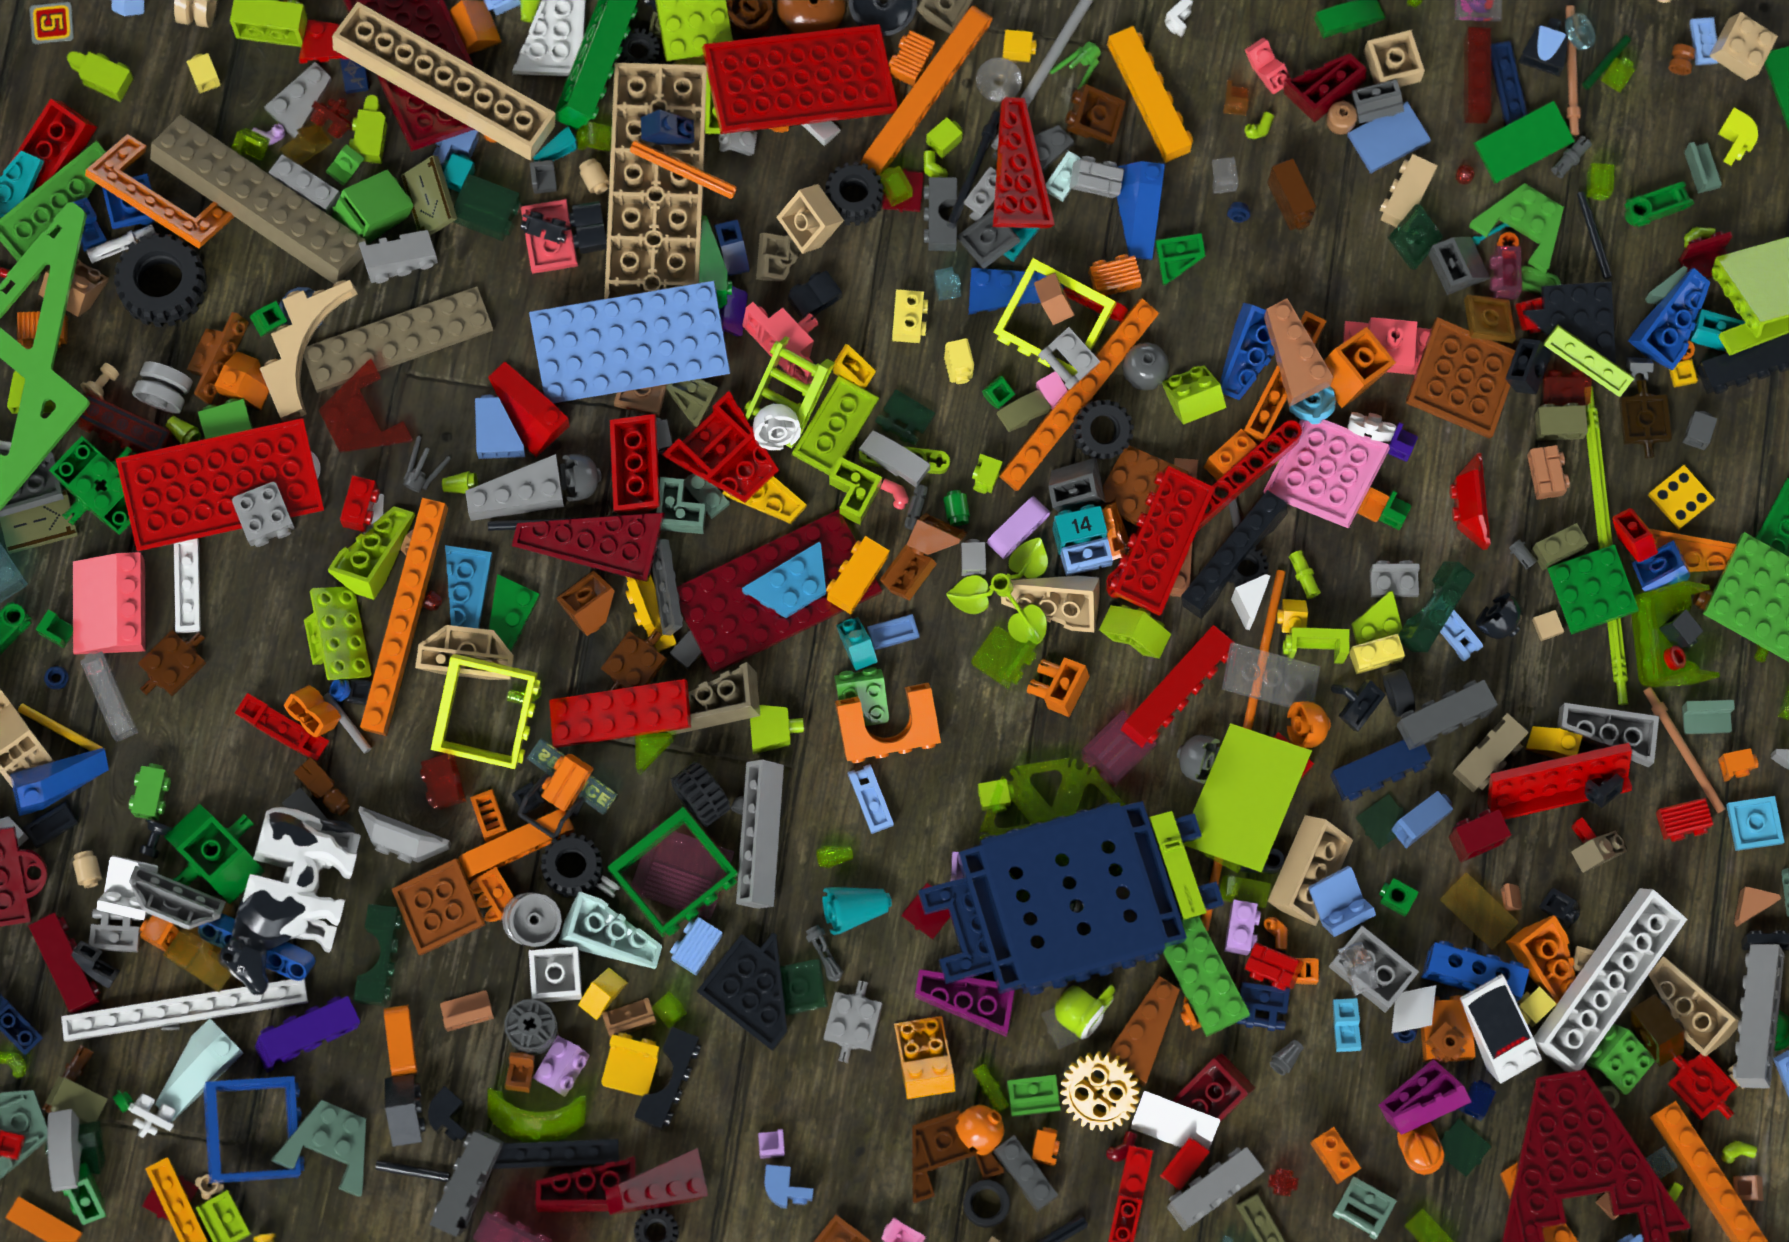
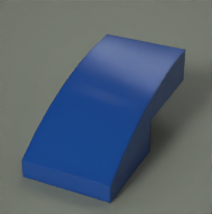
(92, 233)

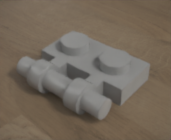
(114, 938)

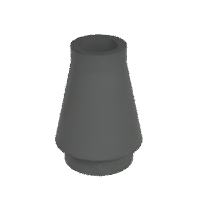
(1284, 1059)

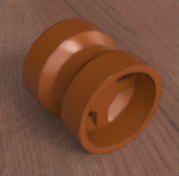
(1682, 58)

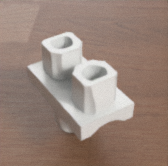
(142, 1109)

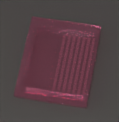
(679, 873)

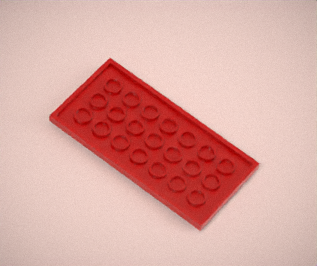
(799, 78)
(191, 486)

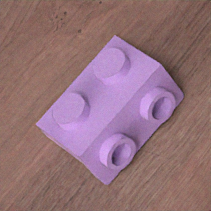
(561, 1066)

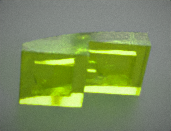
(1244, 890)

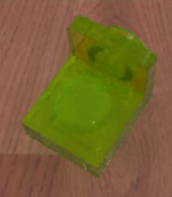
(1619, 73)

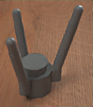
(414, 478)

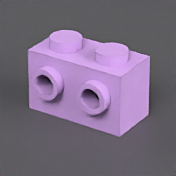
(1241, 927)

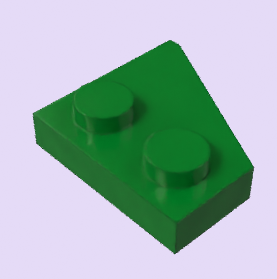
(1178, 255)

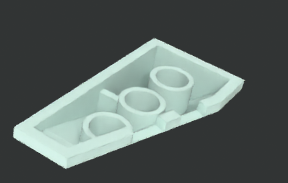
(603, 932)
(202, 1061)

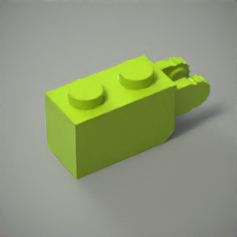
(101, 74)
(370, 131)

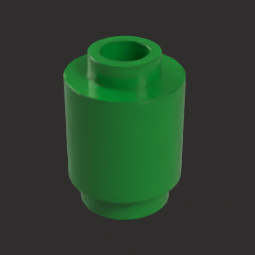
(956, 508)

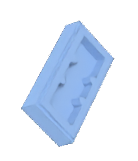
(1703, 39)

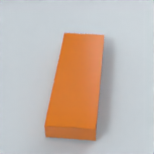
(41, 1223)

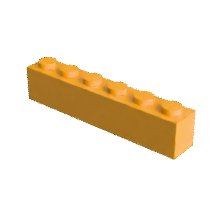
(1150, 94)

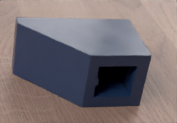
(667, 128)
(732, 247)

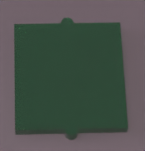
(1380, 820)
(1463, 1147)

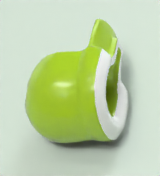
(1080, 1011)

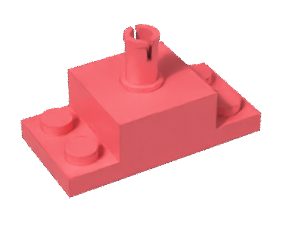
(781, 324)
(1398, 337)

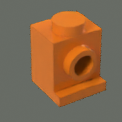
(1737, 763)
(1045, 1146)

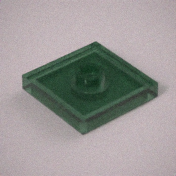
(1415, 236)
(803, 987)

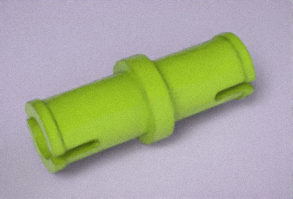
(1304, 574)

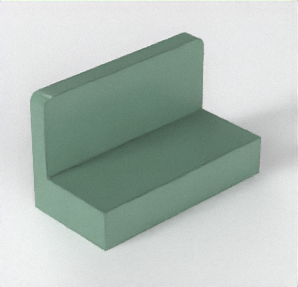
(1702, 167)
(1707, 716)

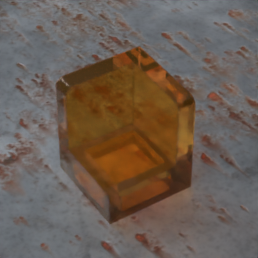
(1235, 99)

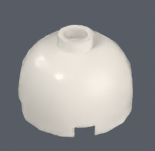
(776, 426)

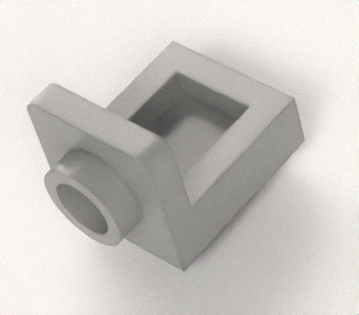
(740, 142)

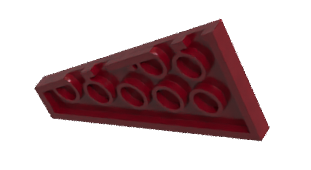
(609, 543)

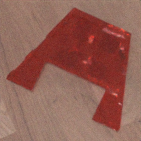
(351, 419)

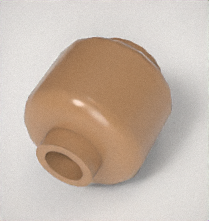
(1341, 117)

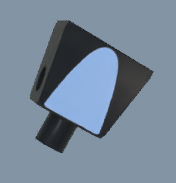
(1546, 48)

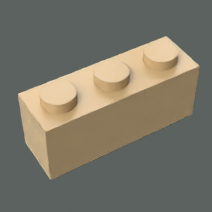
(1408, 190)

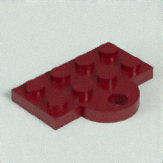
(15, 881)

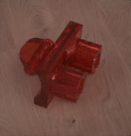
(323, 112)

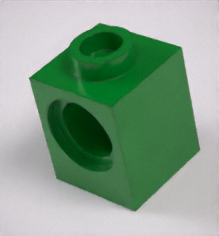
(1408, 893)

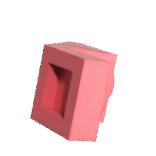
(1265, 65)

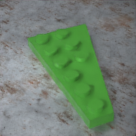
(36, 212)

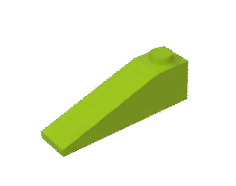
(370, 559)

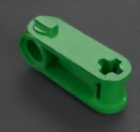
(1657, 204)
(8, 630)

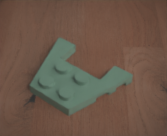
(22, 1115)
(333, 1134)

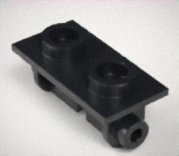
(536, 223)

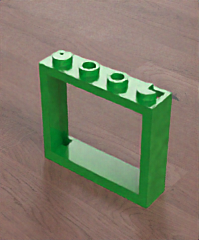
(649, 843)

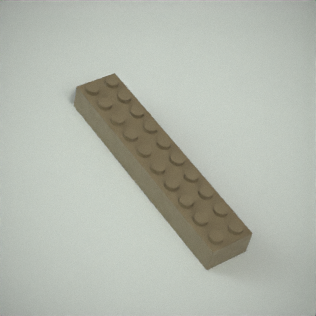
(257, 199)

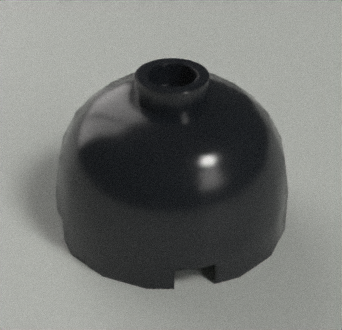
(1502, 618)

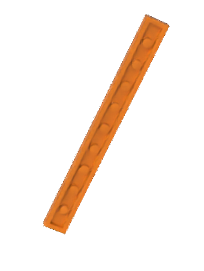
(1063, 412)

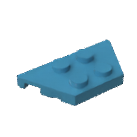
(791, 583)

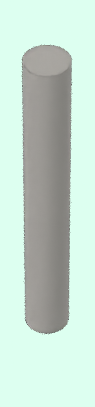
(349, 726)

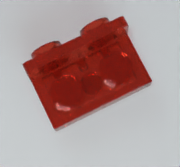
(1566, 388)

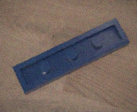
(1507, 82)

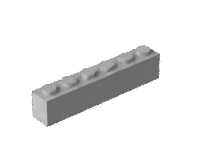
(760, 834)
(1759, 1016)

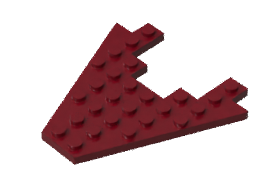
(1577, 1150)

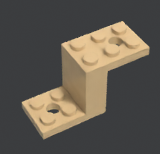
(17, 742)

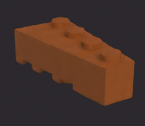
(1145, 1030)

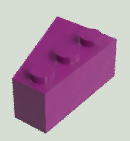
(1424, 1098)

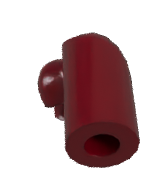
(1120, 1152)

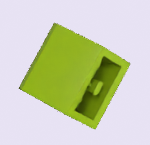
(1194, 394)

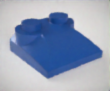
(124, 214)
(1663, 568)

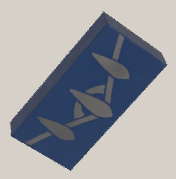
(354, 76)

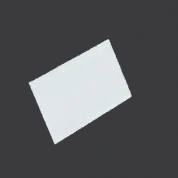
(1173, 1121)

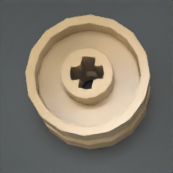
(198, 10)

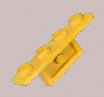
(645, 600)

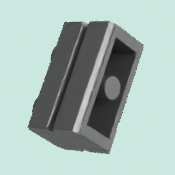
(1378, 101)

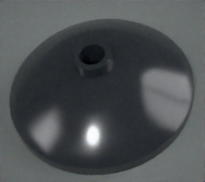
(891, 16)

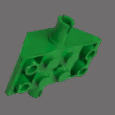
(78, 472)
(231, 864)

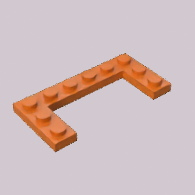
(109, 174)

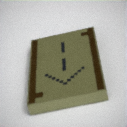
(430, 195)
(38, 526)

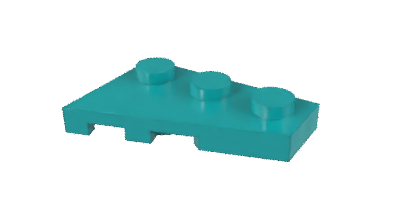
(18, 180)

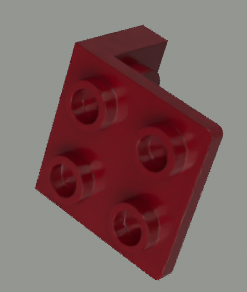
(1702, 253)

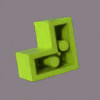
(859, 485)
(1136, 629)

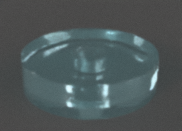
(1580, 31)

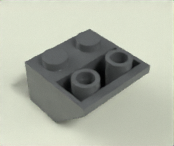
(1458, 264)
(1076, 486)

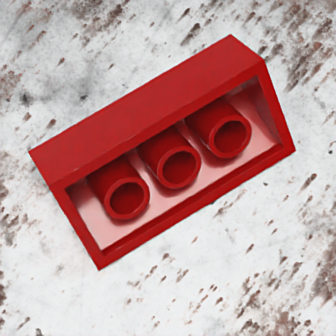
(634, 465)

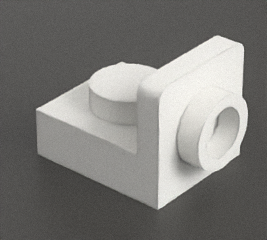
(1177, 15)

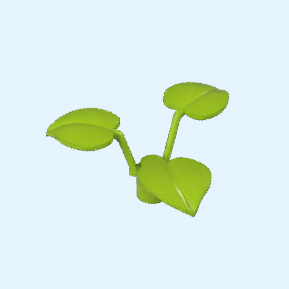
(972, 592)

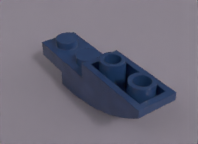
(17, 1028)

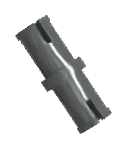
(1571, 157)

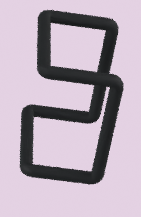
(574, 810)

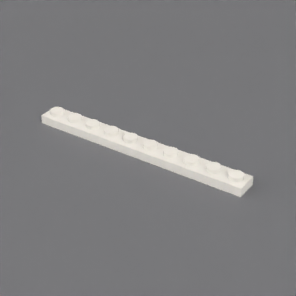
(182, 1010)

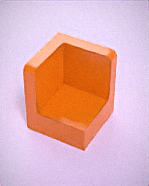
(1373, 504)

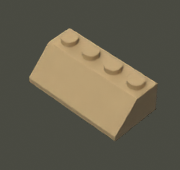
(1314, 855)

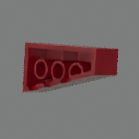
(582, 1189)

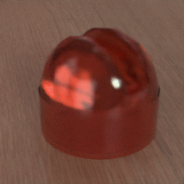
(1462, 177)
(431, 601)

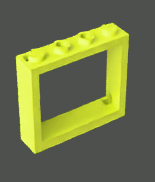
(1068, 282)
(439, 743)

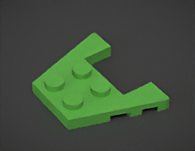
(1530, 215)

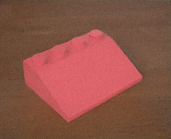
(109, 604)

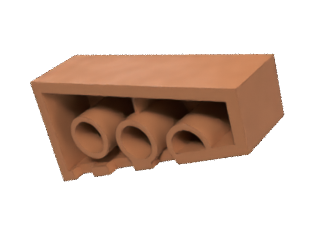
(1296, 355)

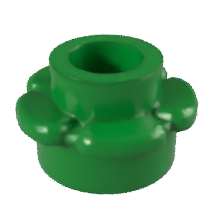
(122, 1100)

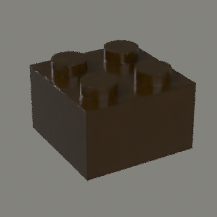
(1658, 1030)

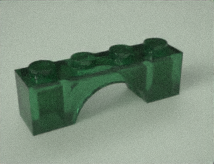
(1423, 628)
(373, 985)

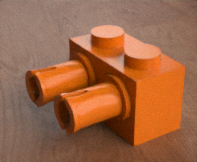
(1065, 688)

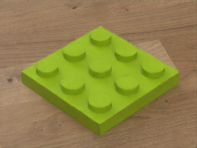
(690, 25)

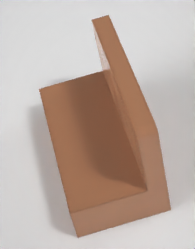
(466, 1011)

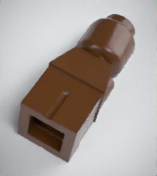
(322, 787)

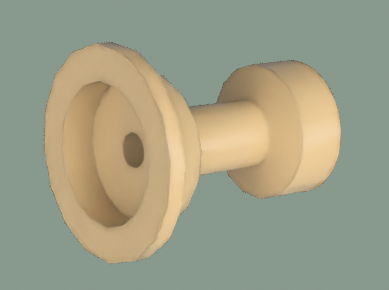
(95, 388)

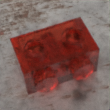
(442, 781)

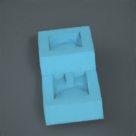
(1346, 1025)

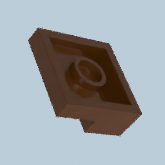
(1095, 114)

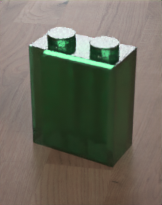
(487, 207)

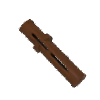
(74, 1068)

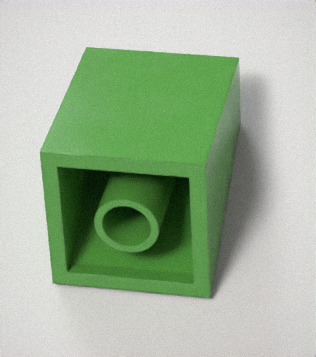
(378, 204)

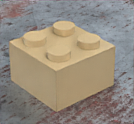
(1743, 46)
(1394, 58)
(810, 218)

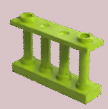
(809, 391)

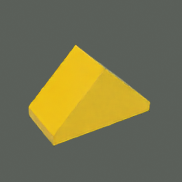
(853, 367)
(602, 993)

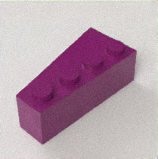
(967, 998)

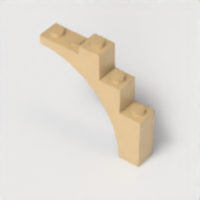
(306, 315)

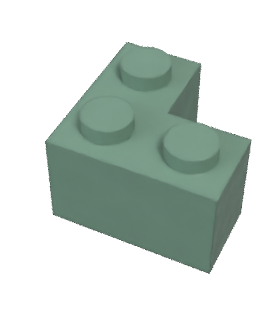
(679, 515)

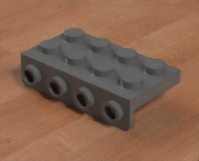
(37, 490)

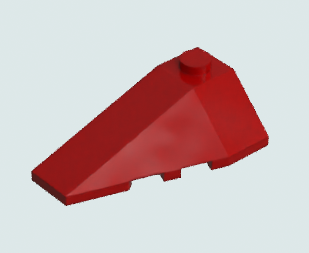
(531, 413)

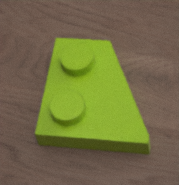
(1378, 621)

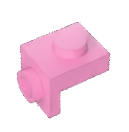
(899, 1232)

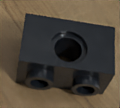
(1528, 366)

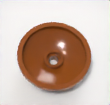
(804, 17)

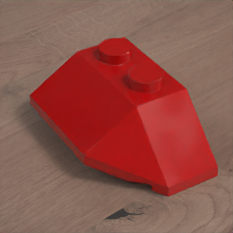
(1471, 503)

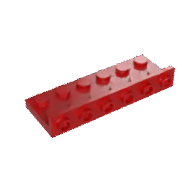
(1161, 540)
(1556, 781)

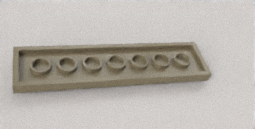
(398, 338)

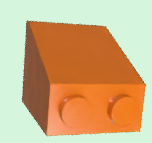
(1357, 366)

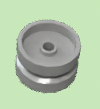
(162, 387)
(538, 907)

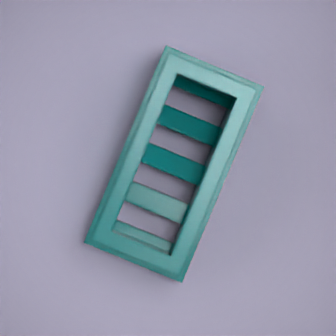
(558, 147)

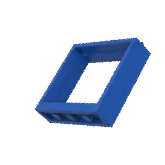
(212, 1133)

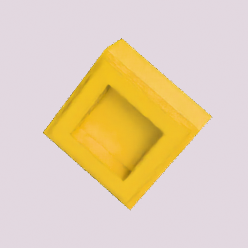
(1683, 373)

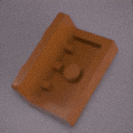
(907, 573)

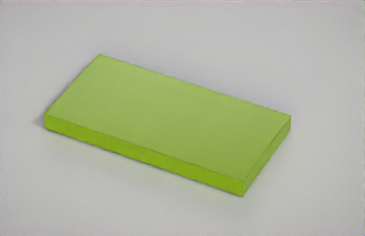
(835, 425)

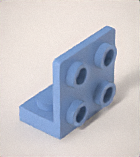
(1340, 902)

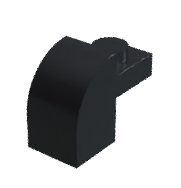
(441, 1112)

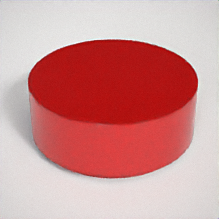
(1674, 658)

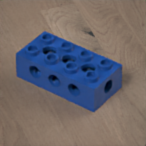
(1463, 977)

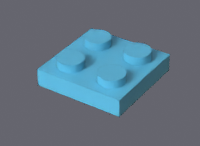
(1755, 823)

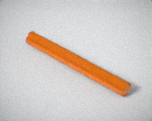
(683, 169)

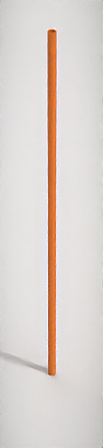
(1252, 705)

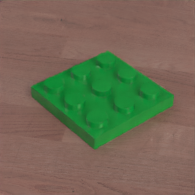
(1593, 589)

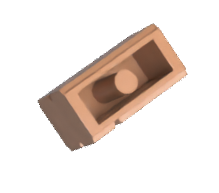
(1548, 472)

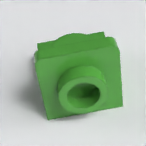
(345, 165)

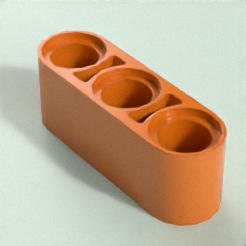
(400, 1040)

